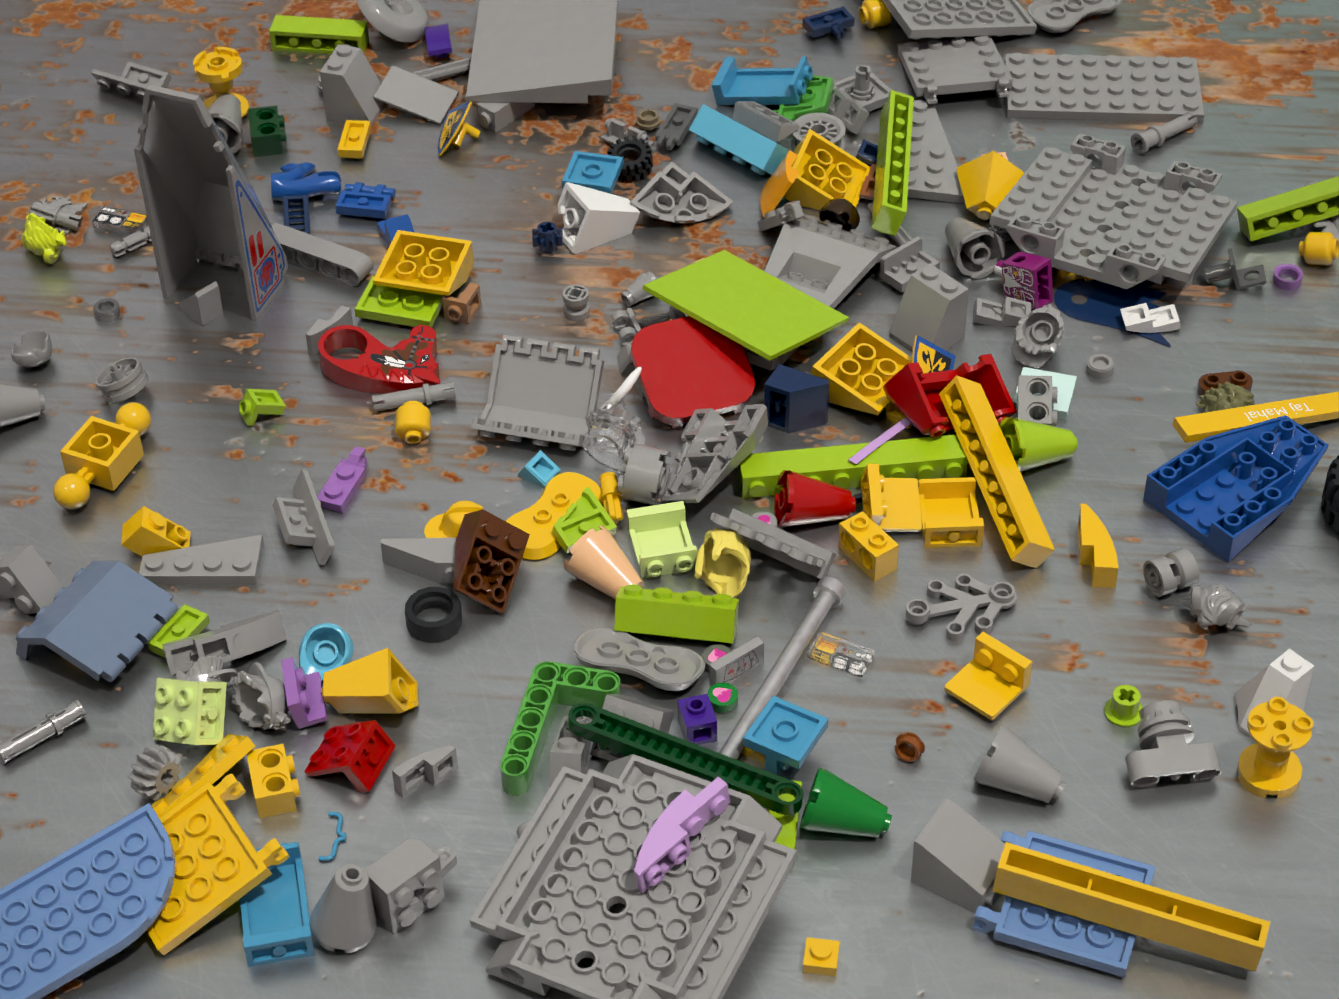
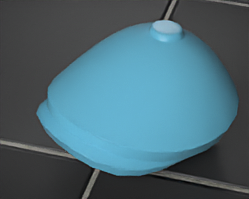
(324, 649)

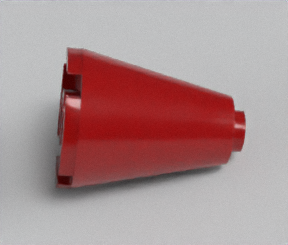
(810, 501)

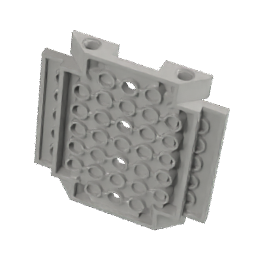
(1114, 217)
(582, 859)

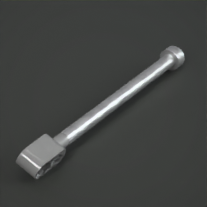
(827, 595)

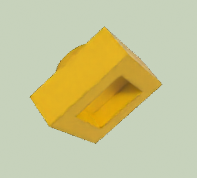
(821, 956)

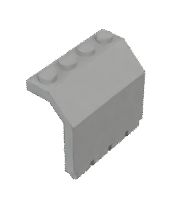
(541, 392)

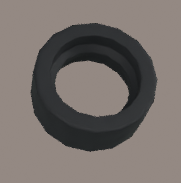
(433, 598)

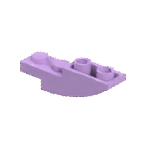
(669, 837)

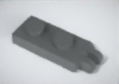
(675, 126)

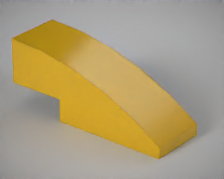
(1096, 549)

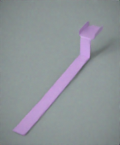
(881, 440)

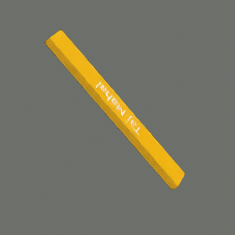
(1300, 410)

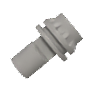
(1164, 747)

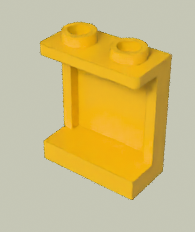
(950, 513)

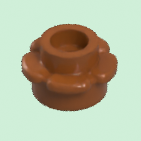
(905, 751)

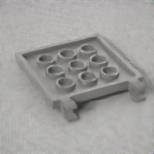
(954, 67)

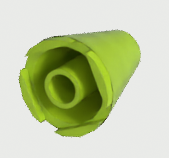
(1037, 443)

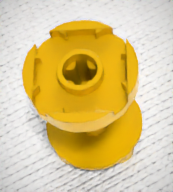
(219, 70)
(1270, 763)

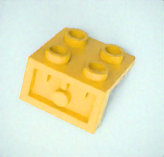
(891, 501)
(991, 677)

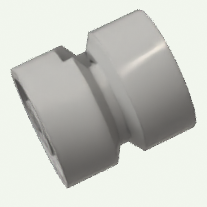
(1171, 572)

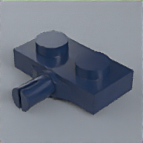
(827, 22)

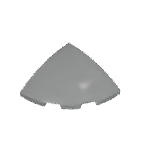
(680, 197)

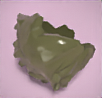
(1225, 397)

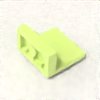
(189, 711)

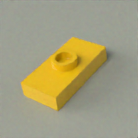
(354, 139)

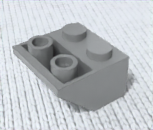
(636, 710)

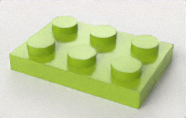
(398, 305)

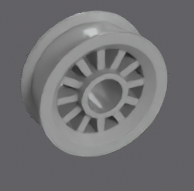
(824, 125)

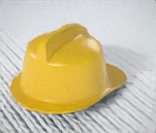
(448, 523)

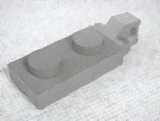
(781, 215)

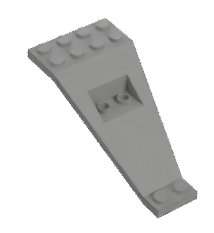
(820, 263)

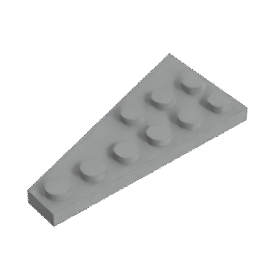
(931, 159)

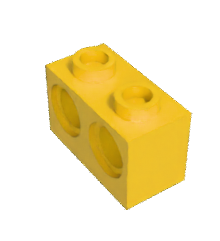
(868, 546)
(271, 780)

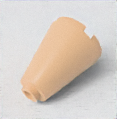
(601, 563)

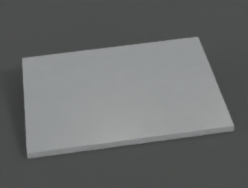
(543, 51)

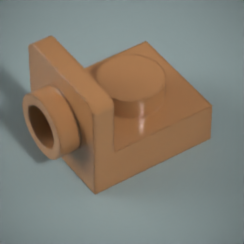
(465, 306)

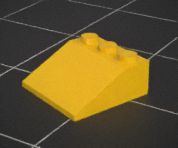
(825, 173)
(426, 263)
(859, 369)

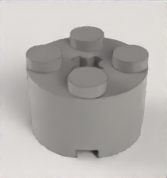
(645, 474)

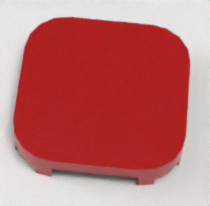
(690, 369)

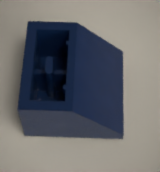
(796, 400)

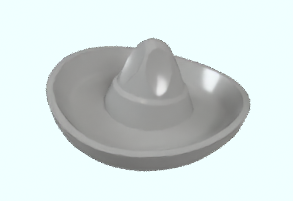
(396, 18)

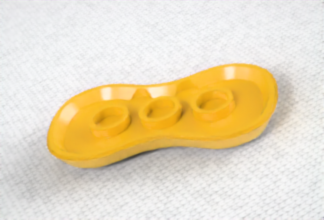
(551, 505)

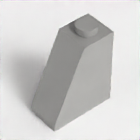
(500, 114)

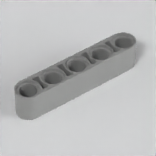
(323, 256)

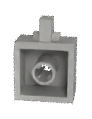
(408, 882)

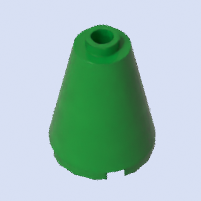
(842, 808)

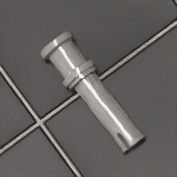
(1156, 135)

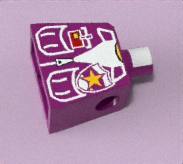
(1027, 278)

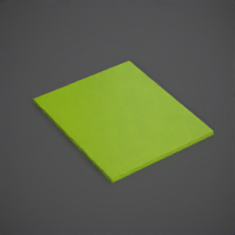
(746, 304)

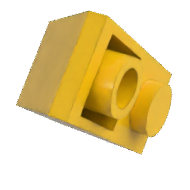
(152, 533)

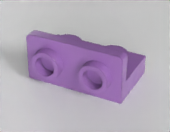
(303, 694)

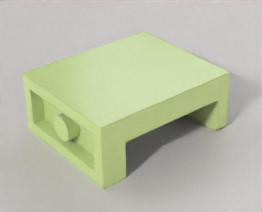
(661, 539)

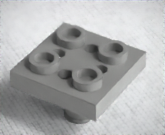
(864, 88)

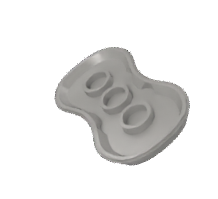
(1062, 15)
(619, 652)

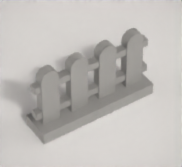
(778, 543)

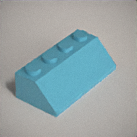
(738, 140)

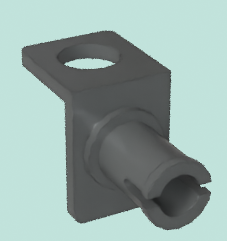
(1229, 270)

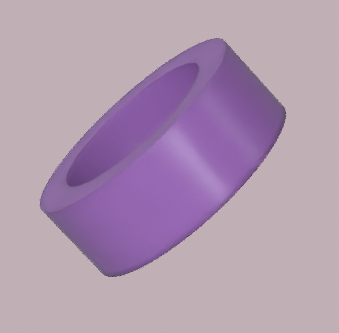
(1287, 269)

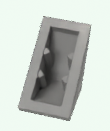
(203, 305)

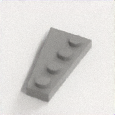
(212, 563)

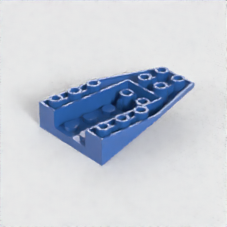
(1235, 482)

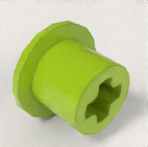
(1124, 706)

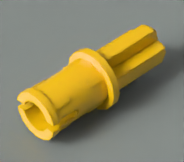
(611, 497)

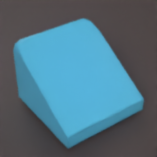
(539, 470)

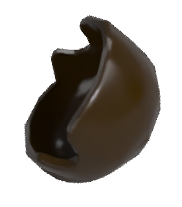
(840, 212)

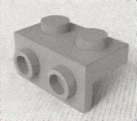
(904, 261)

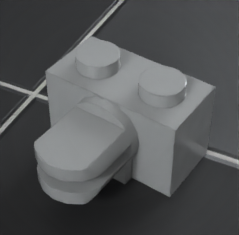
(27, 579)

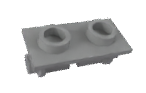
(617, 129)

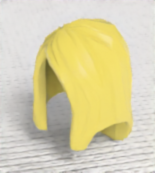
(724, 561)

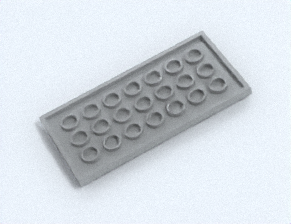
(1103, 87)

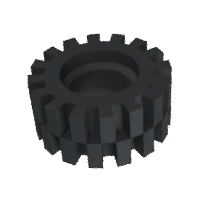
(636, 149)

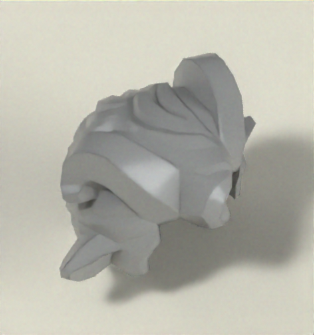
(1215, 606)

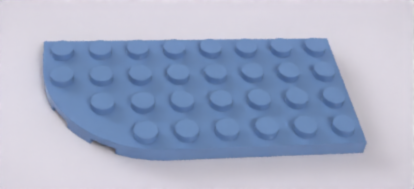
(84, 905)

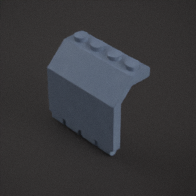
(100, 619)

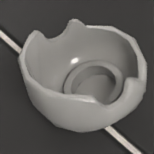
(33, 350)

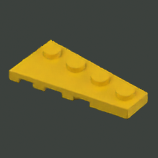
(210, 768)

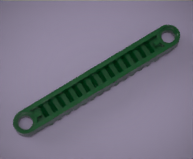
(635, 738)

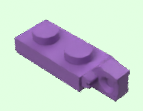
(344, 481)

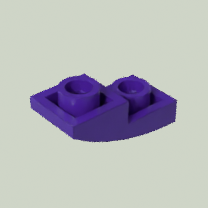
(438, 40)

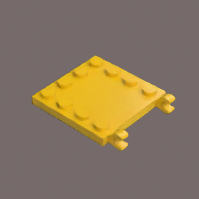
(212, 862)

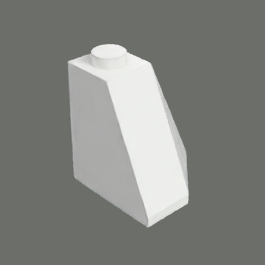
(594, 217)
(1285, 677)

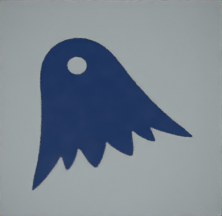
(1105, 303)

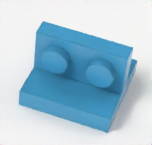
(593, 171)
(784, 734)

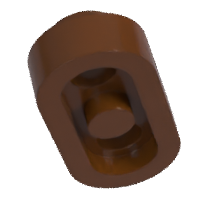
(1234, 377)

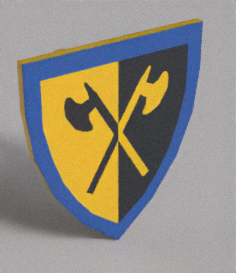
(455, 128)
(931, 357)

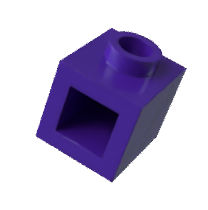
(697, 719)

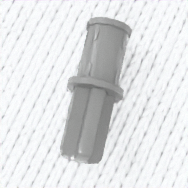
(57, 215)

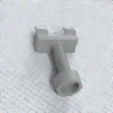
(629, 319)

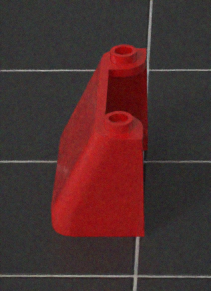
(919, 398)

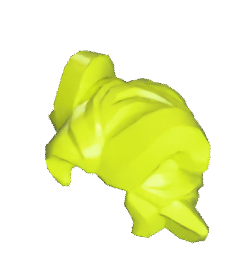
(42, 238)

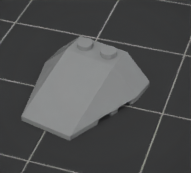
(712, 451)

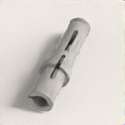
(424, 394)
(48, 727)

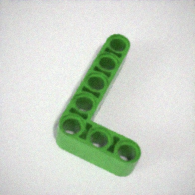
(549, 685)

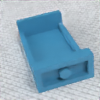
(761, 85)
(278, 914)

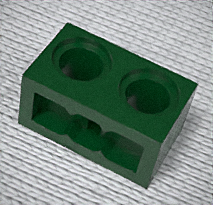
(267, 131)

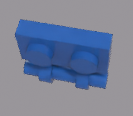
(365, 200)

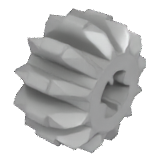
(155, 772)

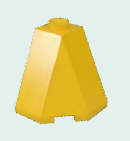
(987, 182)
(371, 686)

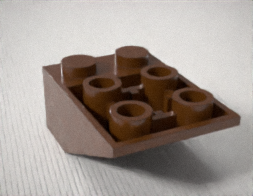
(487, 558)

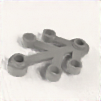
(998, 596)

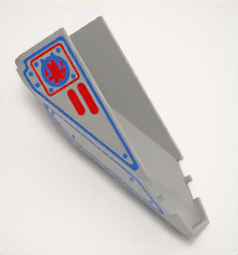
(202, 199)

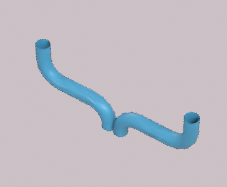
(342, 837)

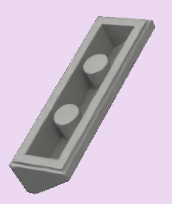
(763, 120)

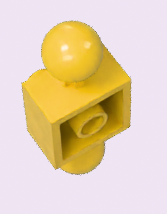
(101, 454)

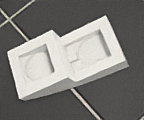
(1142, 320)

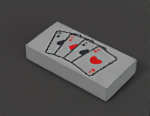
(737, 662)

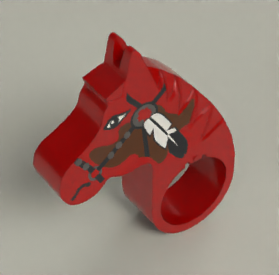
(380, 367)

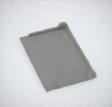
(416, 94)

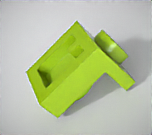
(260, 402)

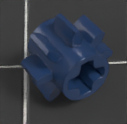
(547, 237)

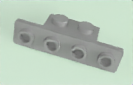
(133, 79)
(303, 519)

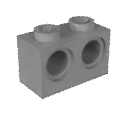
(1037, 406)

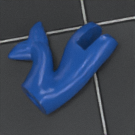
(293, 181)

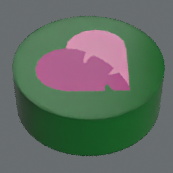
(723, 697)

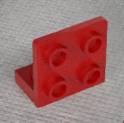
(356, 750)

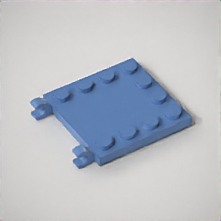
(1057, 932)

